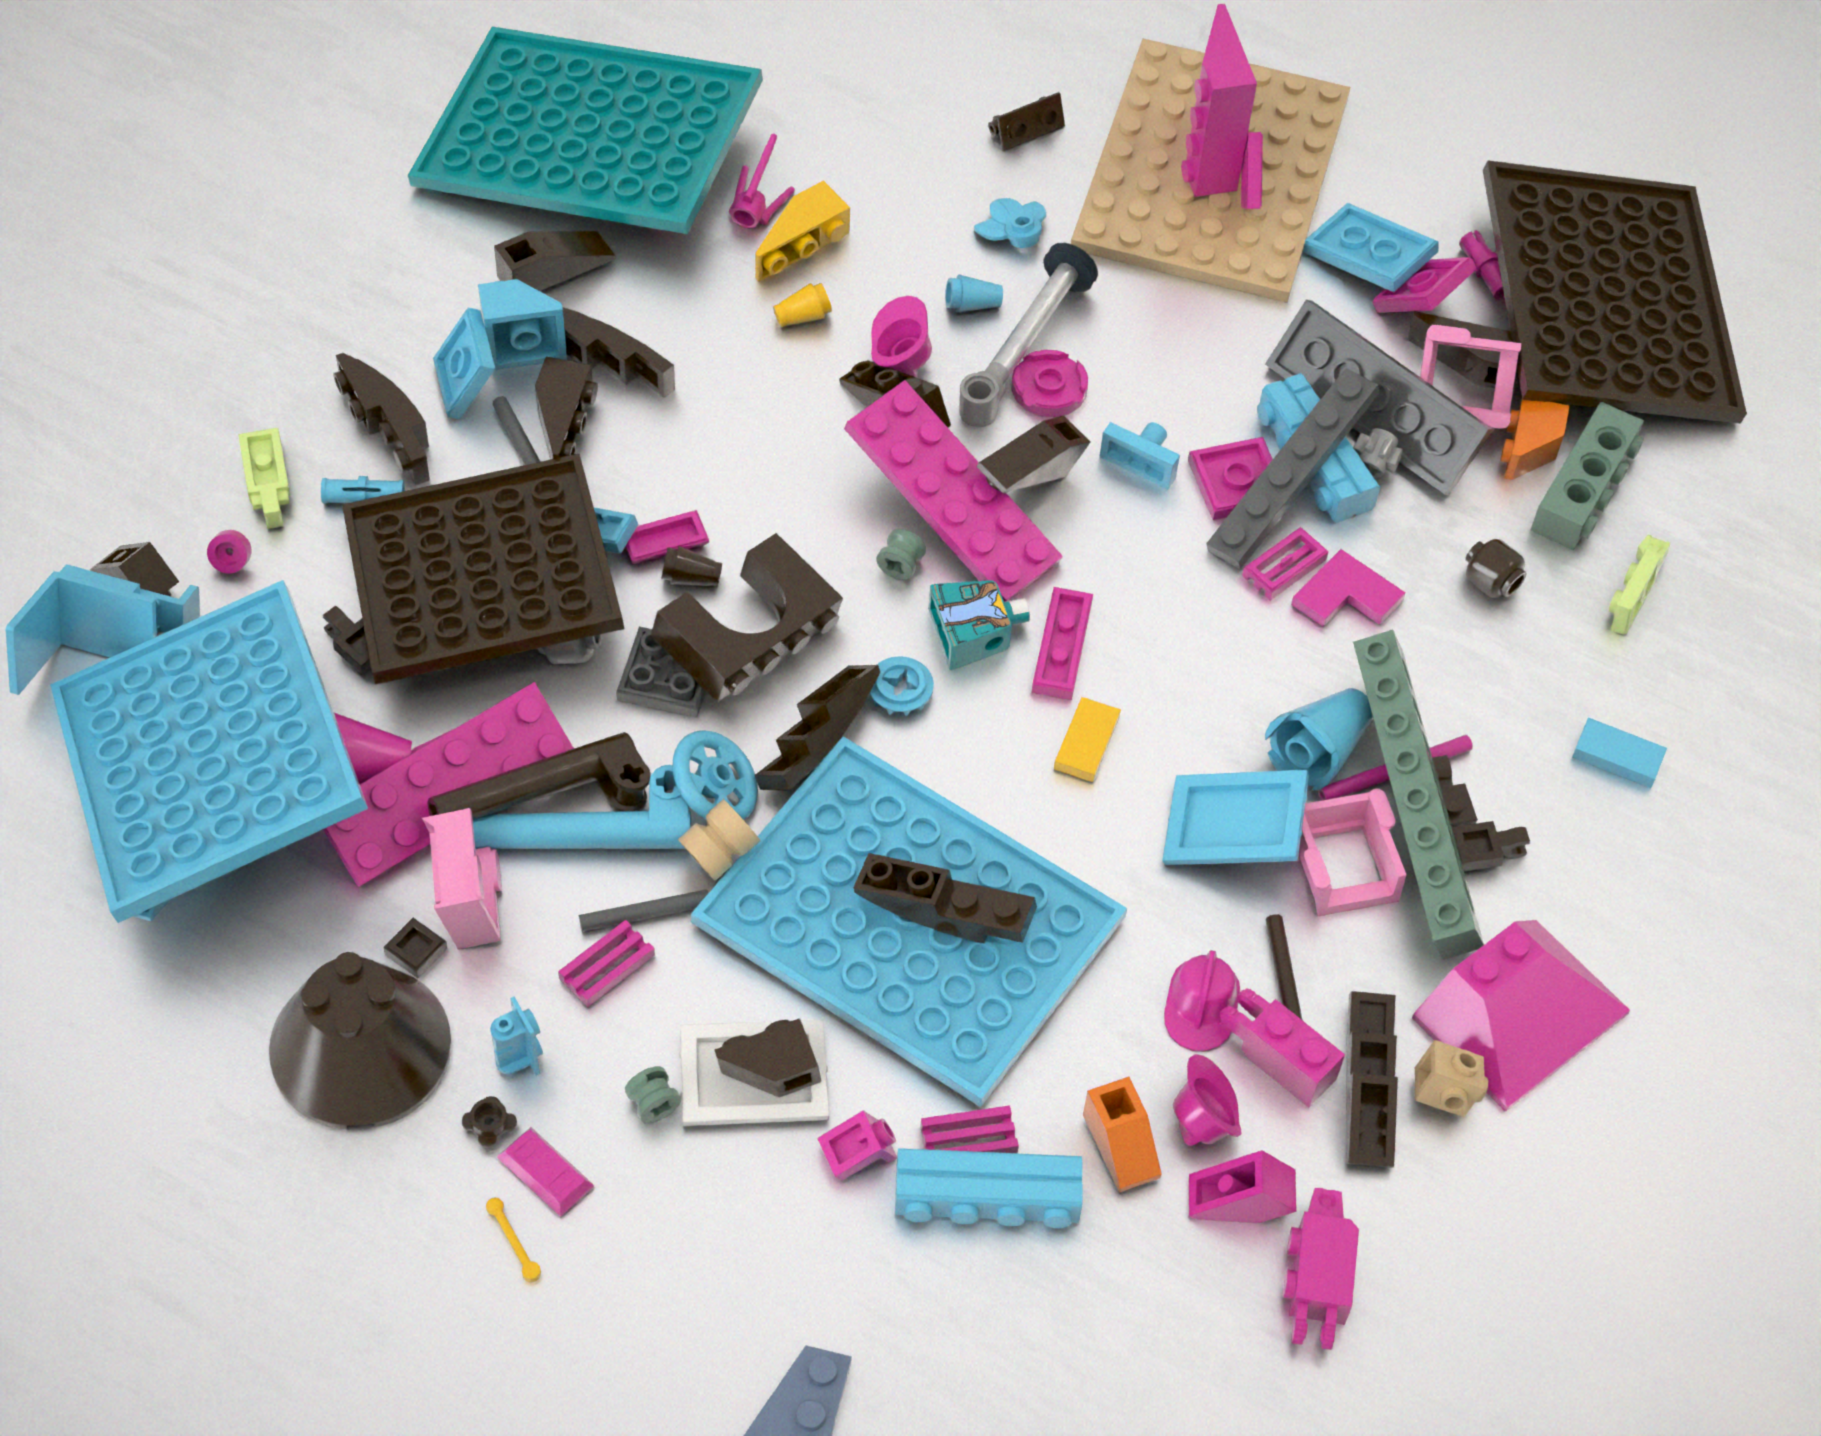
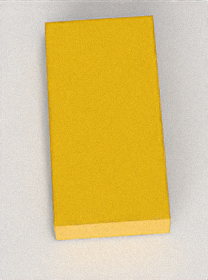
(1087, 739)

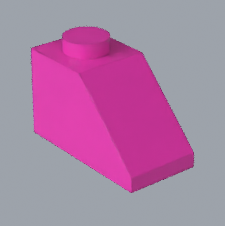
(1243, 1190)

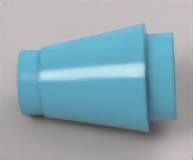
(972, 294)

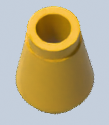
(804, 306)

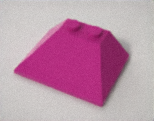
(1520, 1008)

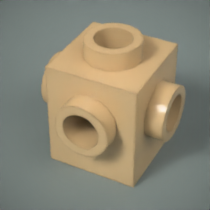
(1450, 1078)

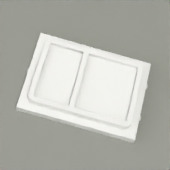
(719, 1099)

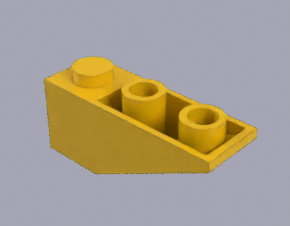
(805, 226)

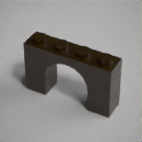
(729, 659)

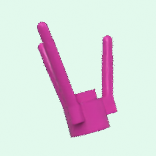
(750, 206)

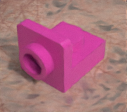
(857, 1144)

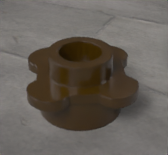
(489, 1109)

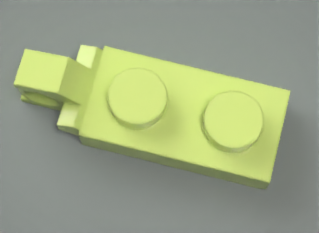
(265, 473)
(1639, 581)

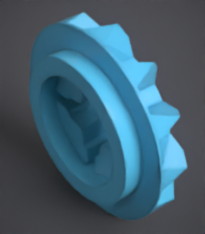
(918, 682)

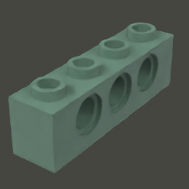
(1587, 476)

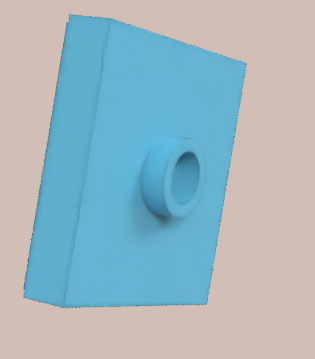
(464, 363)

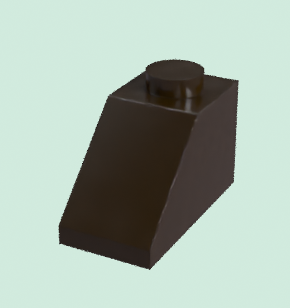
(140, 565)

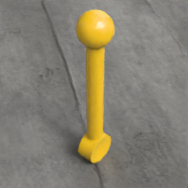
(531, 1270)

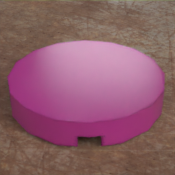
(1049, 383)

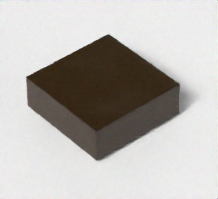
(415, 947)

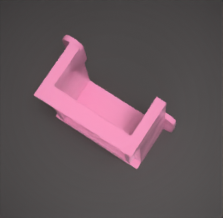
(1460, 337)
(1346, 814)
(464, 880)

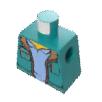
(973, 620)

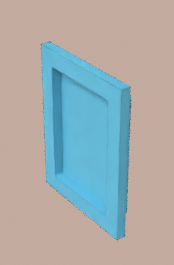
(1236, 817)

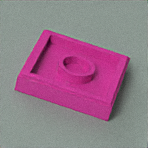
(1426, 286)
(1228, 472)

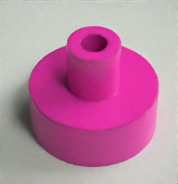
(229, 551)

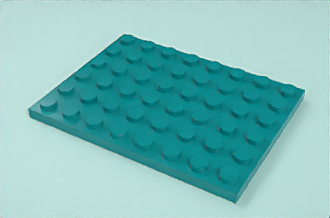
(587, 129)

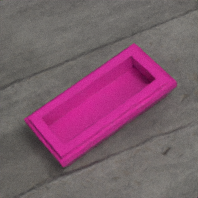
(653, 538)
(545, 1171)

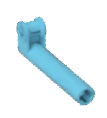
(651, 829)

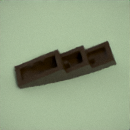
(623, 356)
(824, 721)
(1371, 1080)

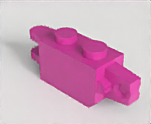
(1323, 1267)

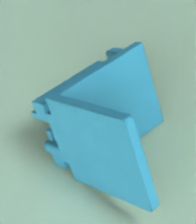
(90, 615)

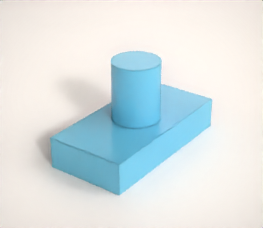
(1141, 453)

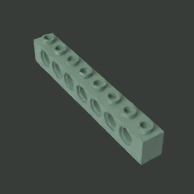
(1418, 795)

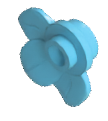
(1013, 222)

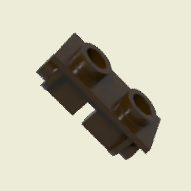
(1028, 121)

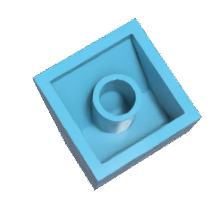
(521, 324)

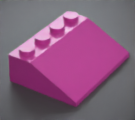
(1220, 113)

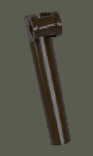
(609, 762)

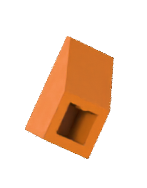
(1535, 438)
(1122, 1133)

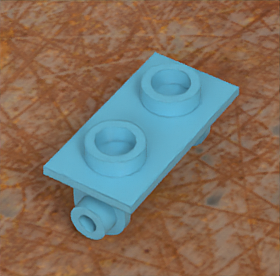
(516, 1040)

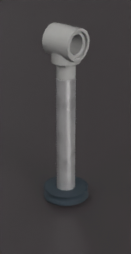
(980, 392)

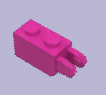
(1284, 1046)

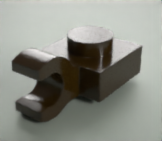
(348, 638)
(1455, 796)
(1484, 847)

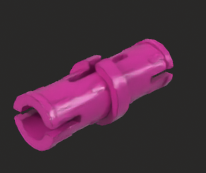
(1485, 262)

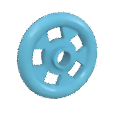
(714, 775)

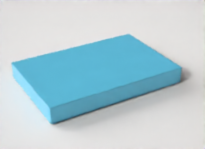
(1370, 247)

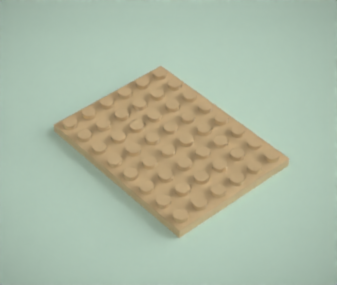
(1148, 214)

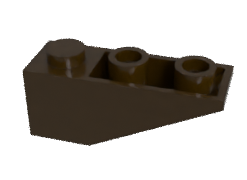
(550, 256)
(1473, 364)
(871, 382)
(562, 400)
(1035, 456)

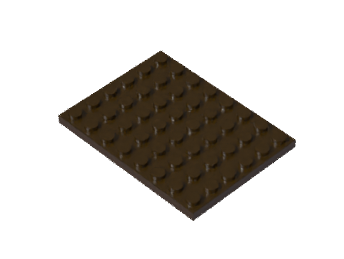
(1612, 293)

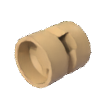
(719, 840)

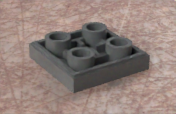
(657, 679)

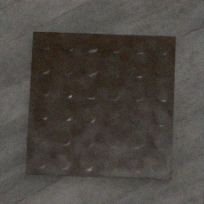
(480, 568)

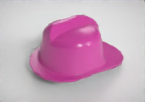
(901, 335)
(1195, 999)
(1206, 1104)

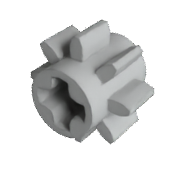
(1378, 451)

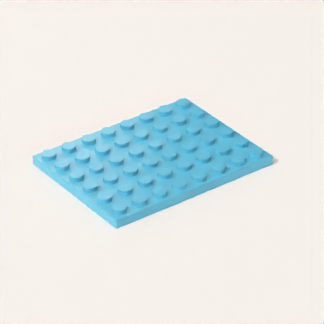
(204, 750)
(922, 993)

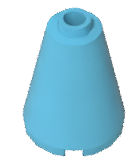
(1319, 735)

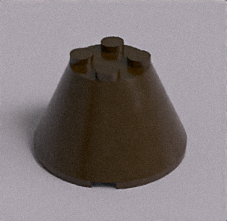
(359, 1044)

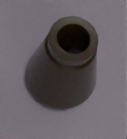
(690, 568)

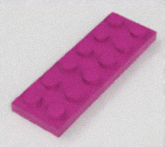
(951, 492)
(489, 744)

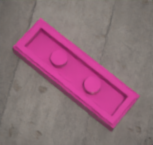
(1062, 643)

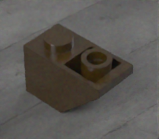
(772, 1060)

